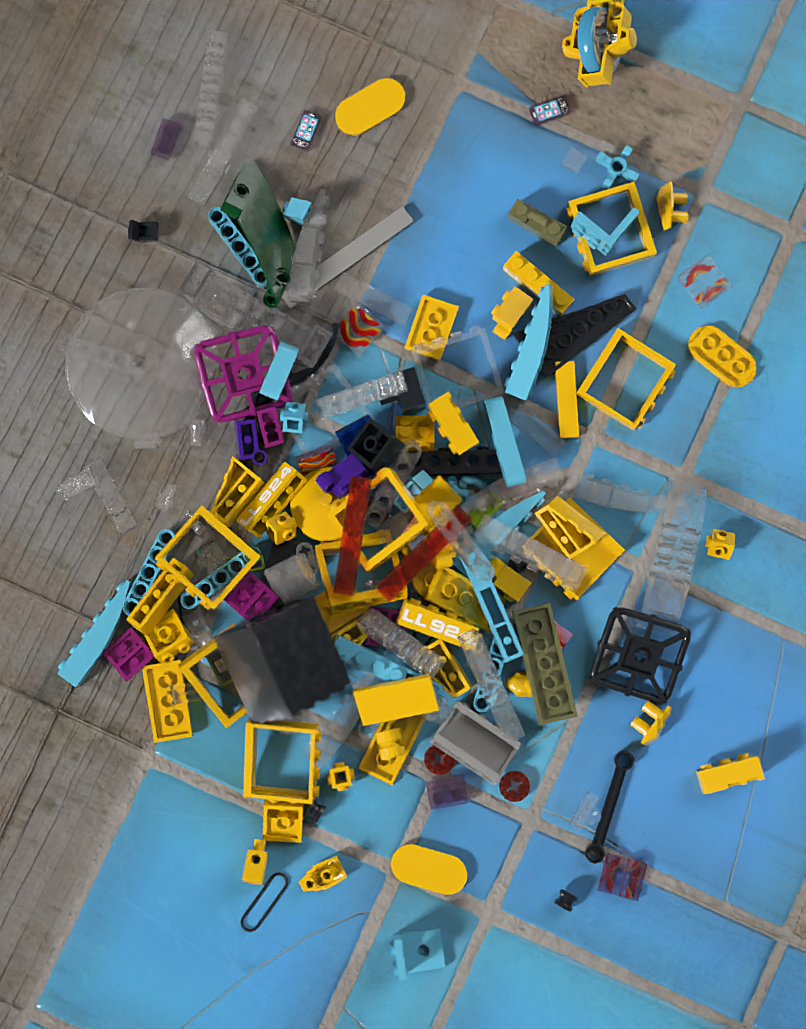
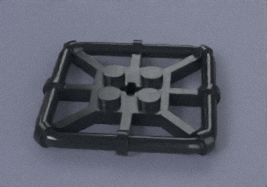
(634, 644)

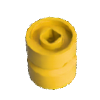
(390, 743)

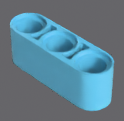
(279, 370)

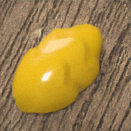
(519, 684)

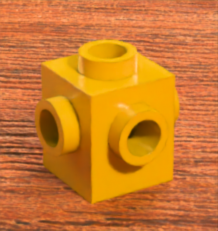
(281, 528)
(720, 544)
(333, 779)

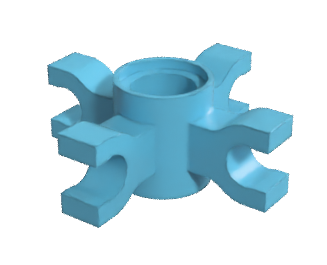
(606, 161)

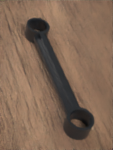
(609, 806)

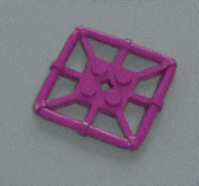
(231, 367)

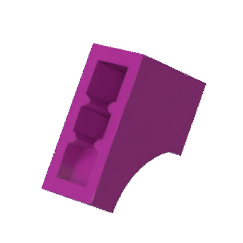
(269, 426)

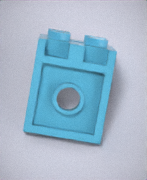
(598, 238)
(406, 950)

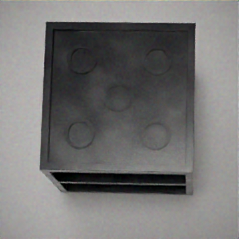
(283, 661)

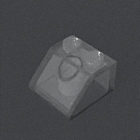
(292, 578)

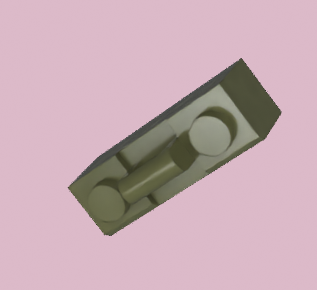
(536, 222)

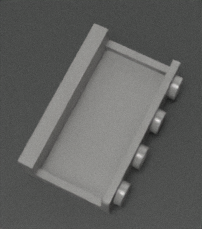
(475, 742)

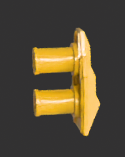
(666, 199)
(652, 732)
(323, 875)

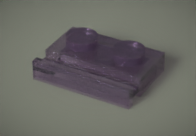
(447, 792)

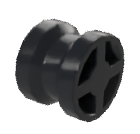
(519, 568)
(314, 811)
(566, 900)

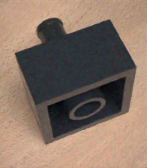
(413, 398)
(376, 446)

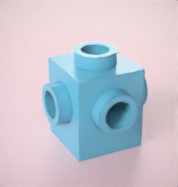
(294, 417)

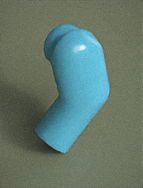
(471, 479)
(453, 483)

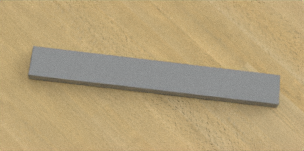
(359, 249)

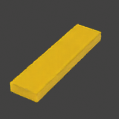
(567, 400)

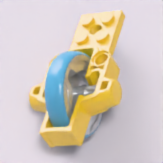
(599, 39)

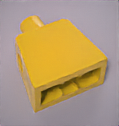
(253, 872)

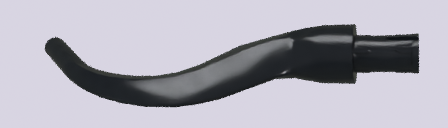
(299, 377)

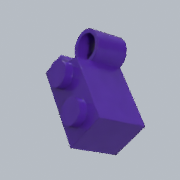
(247, 440)
(339, 477)

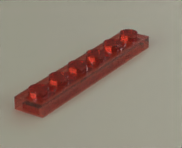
(352, 536)
(418, 558)

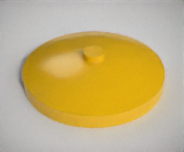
(311, 508)

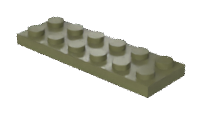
(544, 664)

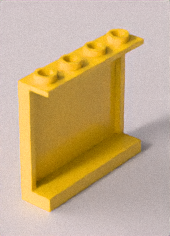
(595, 558)

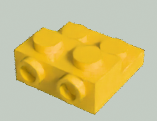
(416, 428)
(169, 637)
(282, 821)

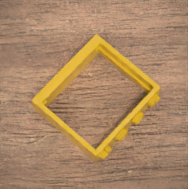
(641, 222)
(658, 389)
(423, 525)
(229, 535)
(361, 599)
(185, 668)
(274, 793)

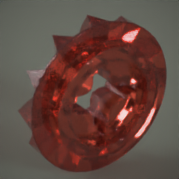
(438, 768)
(523, 788)

